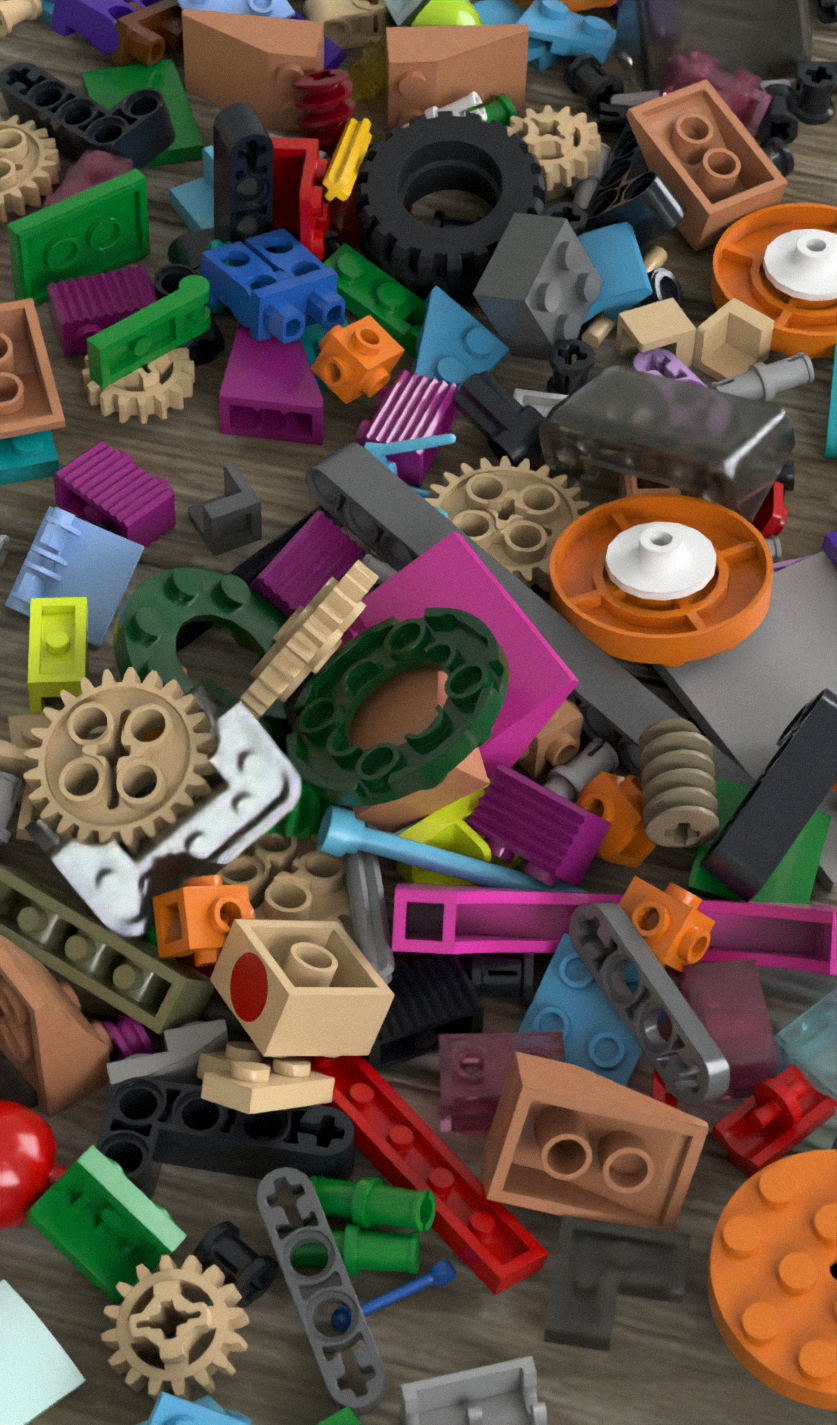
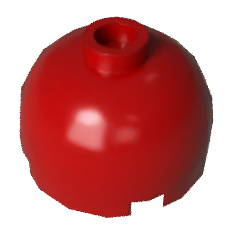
(25, 1161)

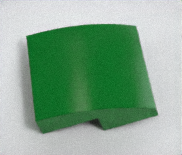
(793, 876)

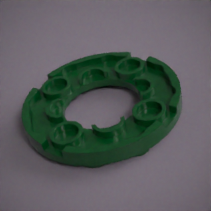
(175, 597)
(386, 772)

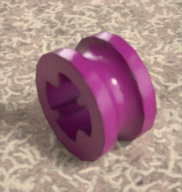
(127, 1038)

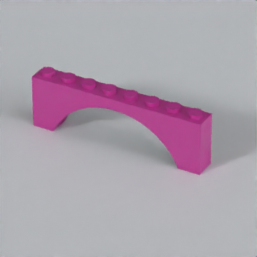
(534, 920)

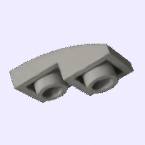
(180, 1057)

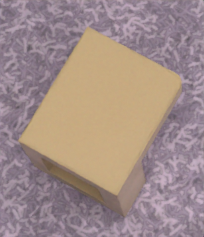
(656, 326)
(732, 340)

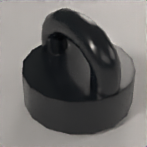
(664, 286)

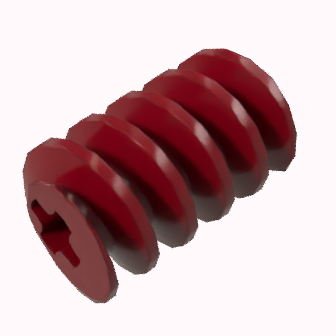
(328, 106)

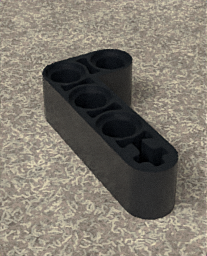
(131, 129)
(241, 186)
(634, 194)
(778, 801)
(229, 1146)

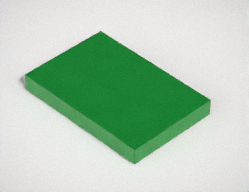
(114, 84)
(80, 236)

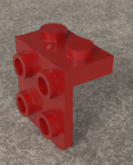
(300, 191)

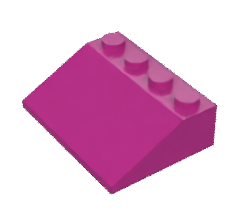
(458, 579)

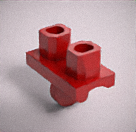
(772, 1120)

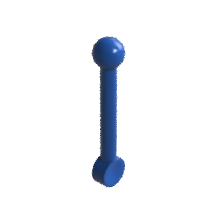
(438, 1275)

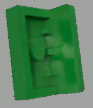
(104, 1223)

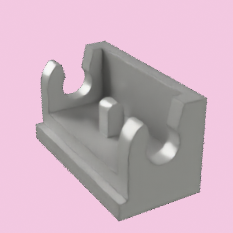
(477, 1396)

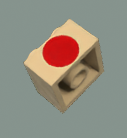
(301, 988)

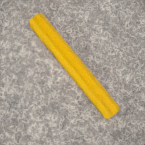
(347, 159)

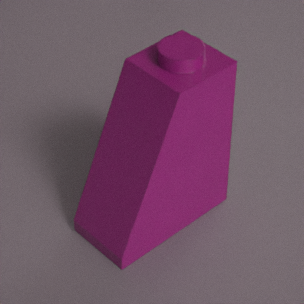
(270, 392)

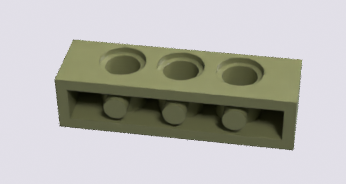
(81, 948)

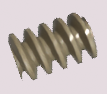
(678, 784)

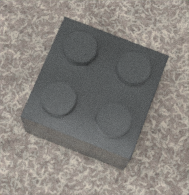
(537, 285)

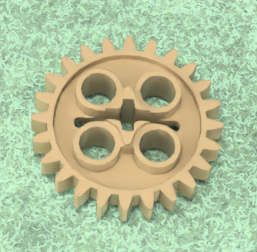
(26, 165)
(511, 513)
(308, 639)
(70, 760)
(292, 881)

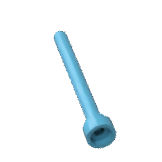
(344, 834)

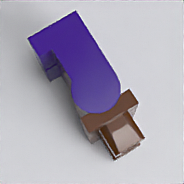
(123, 27)

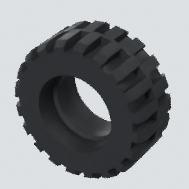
(436, 157)

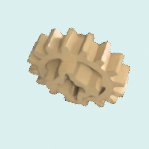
(553, 141)
(147, 389)
(146, 1328)

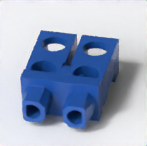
(271, 290)

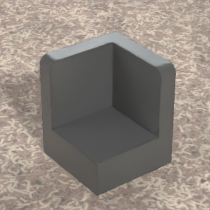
(229, 518)

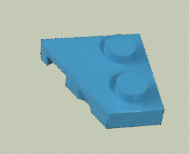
(568, 31)
(454, 342)

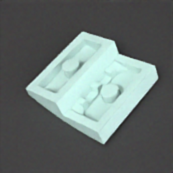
(32, 1363)

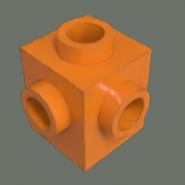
(356, 359)
(621, 804)
(198, 918)
(668, 922)

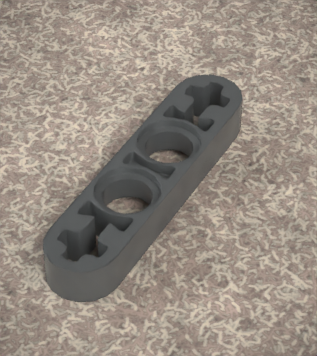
(641, 1009)
(326, 1287)

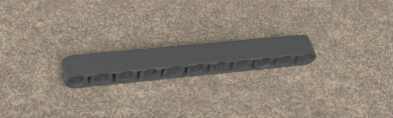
(404, 526)

